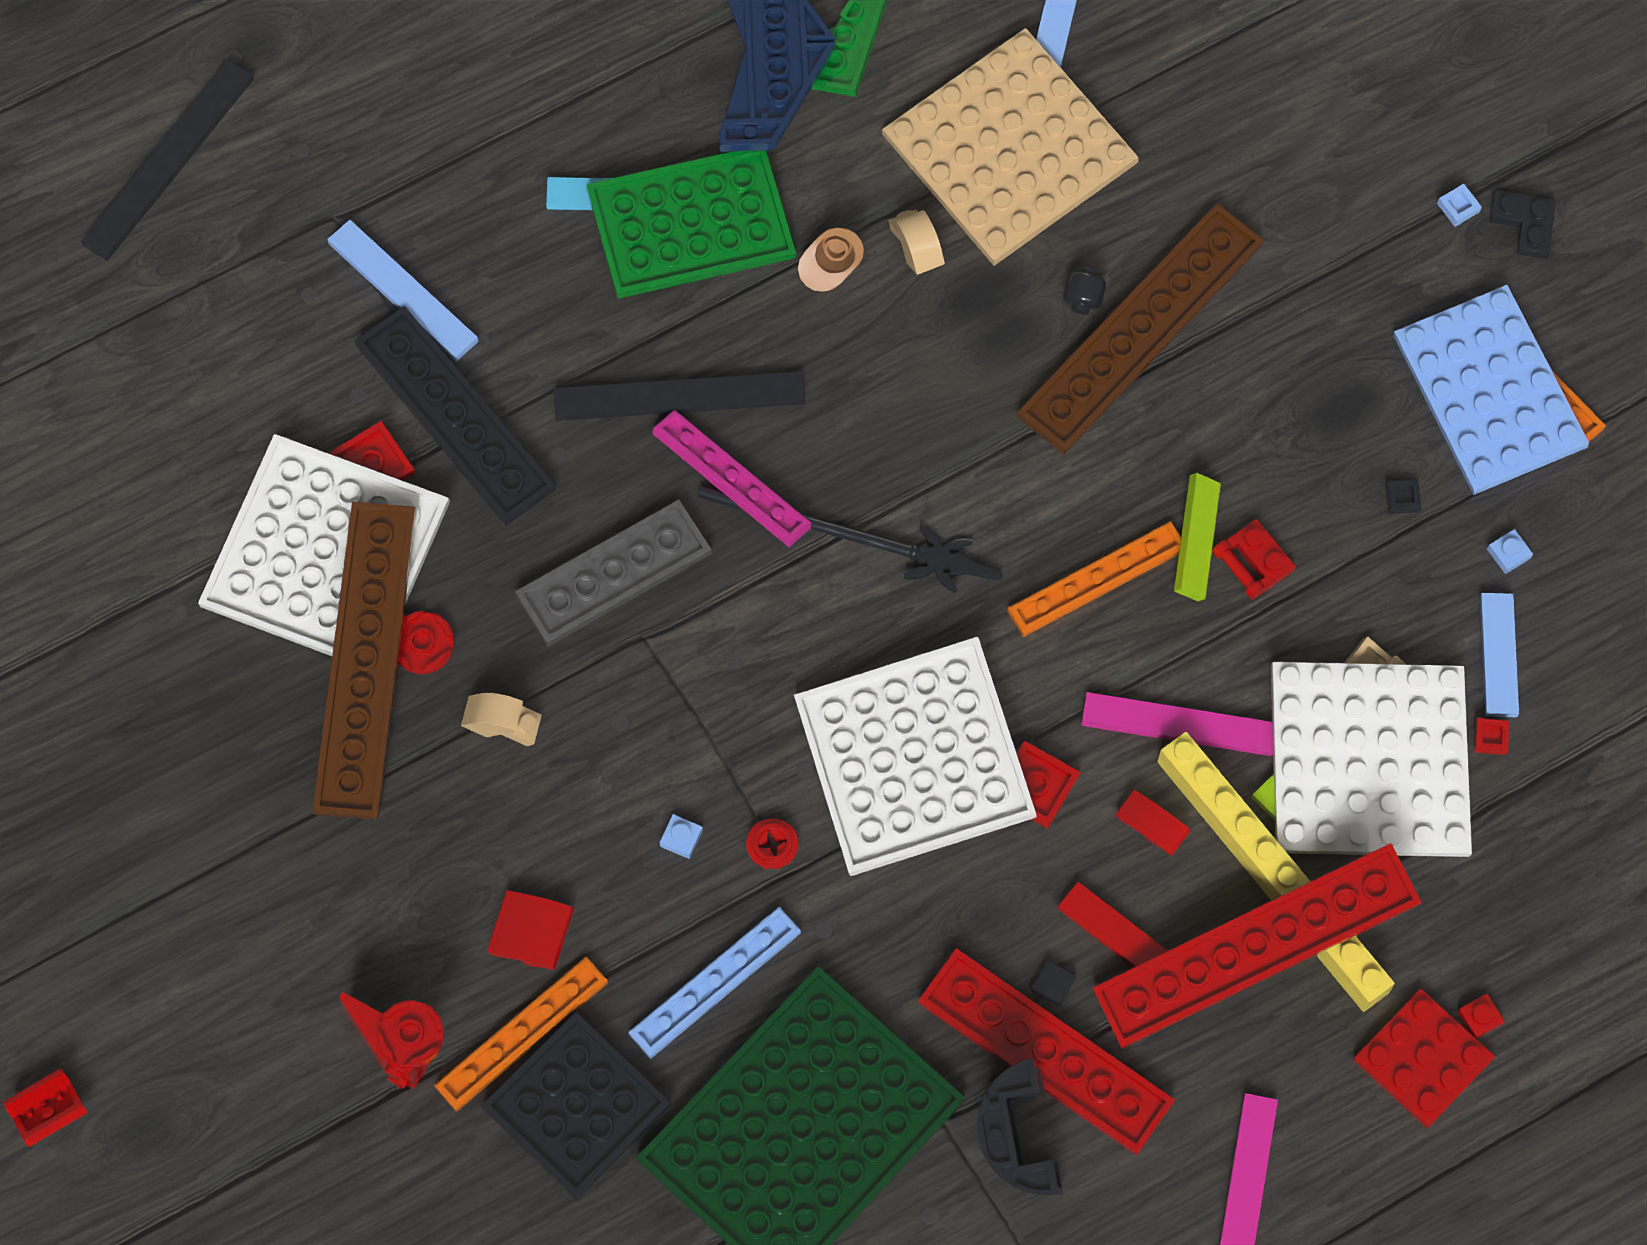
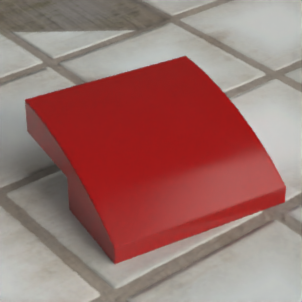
(530, 930)

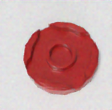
(425, 642)
(410, 1034)

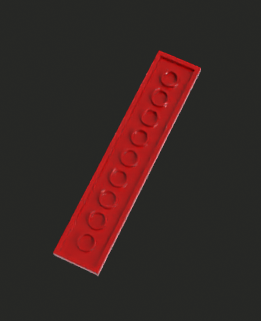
(1257, 945)

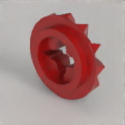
(782, 833)

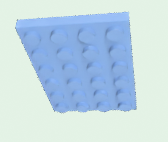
(1490, 389)

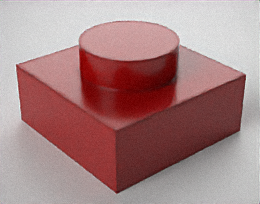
(1491, 736)
(1480, 1016)

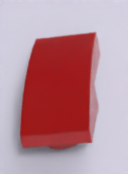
(1153, 822)

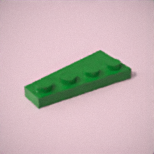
(853, 45)

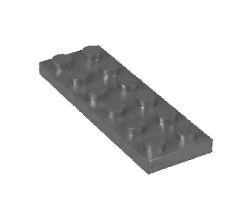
(613, 573)

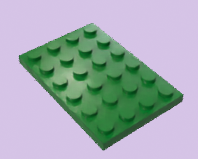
(690, 221)

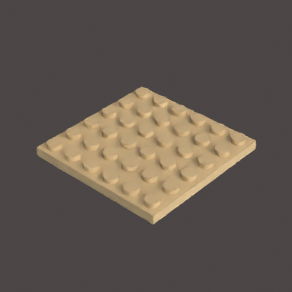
(1010, 146)

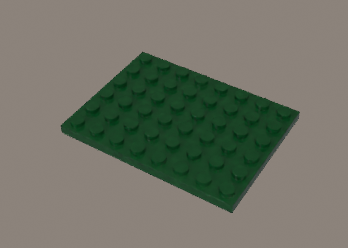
(801, 1123)

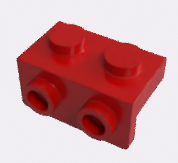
(45, 1107)

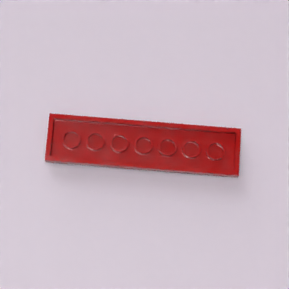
(1069, 1064)

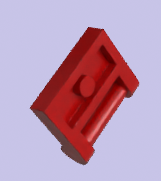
(1261, 553)

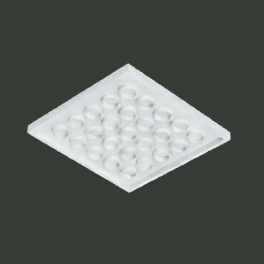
(291, 540)
(914, 756)
(1370, 759)

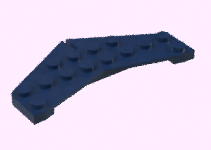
(780, 65)

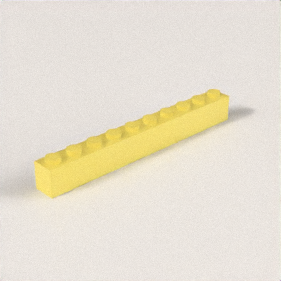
(1265, 859)

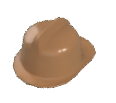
(830, 259)

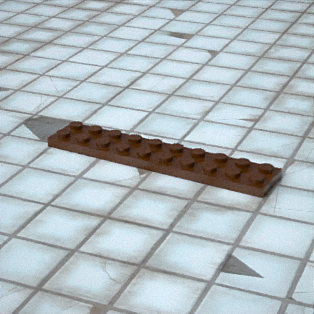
(1140, 329)
(364, 661)

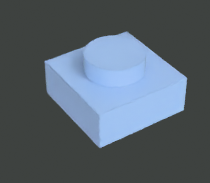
(1459, 205)
(1510, 551)
(681, 836)

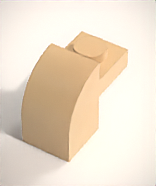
(917, 240)
(501, 715)

